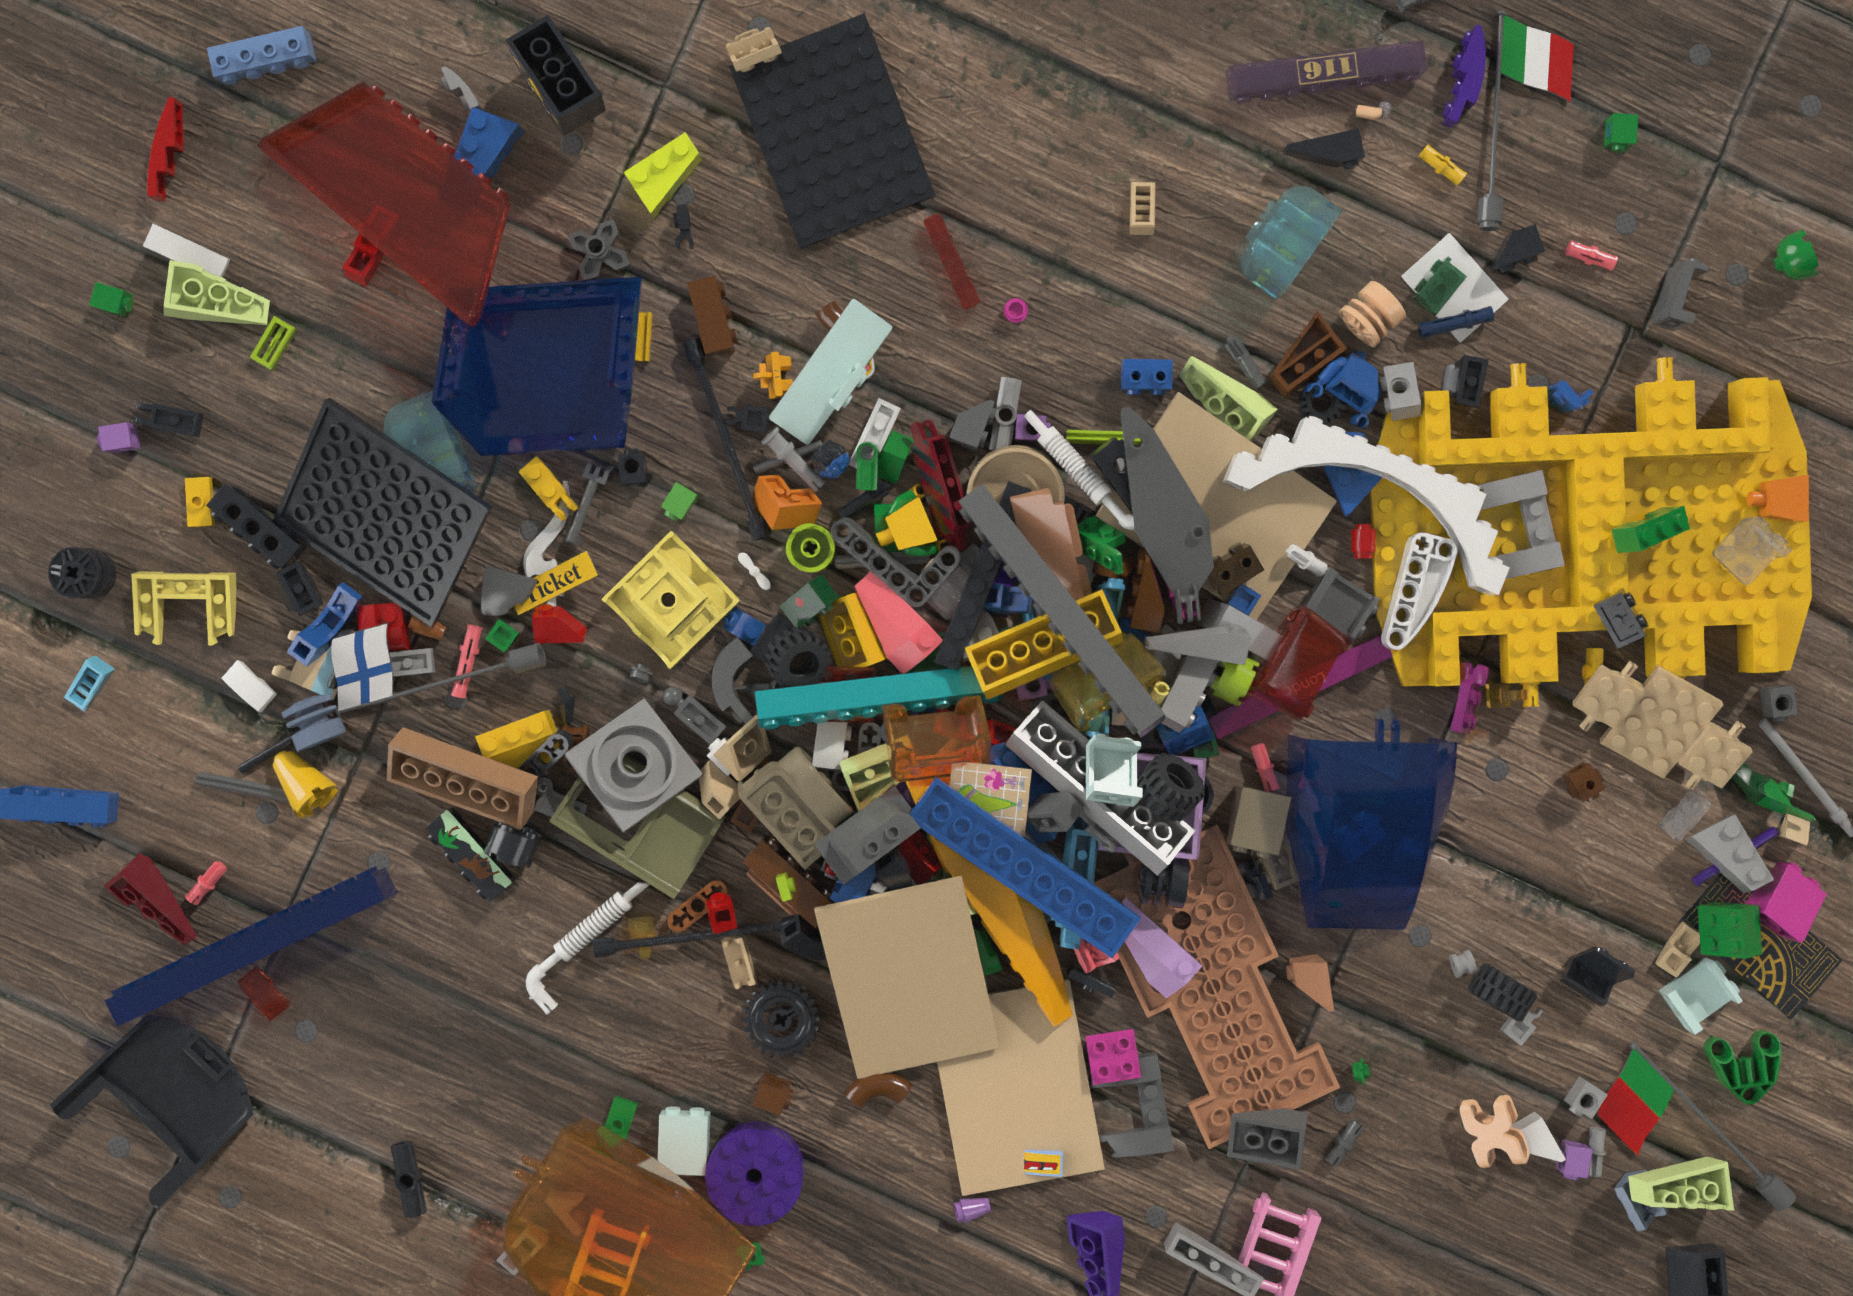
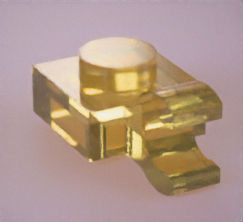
(1500, 695)
(640, 928)

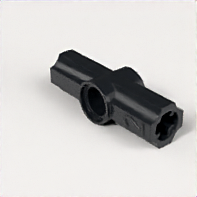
(411, 1193)

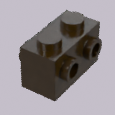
(1234, 570)

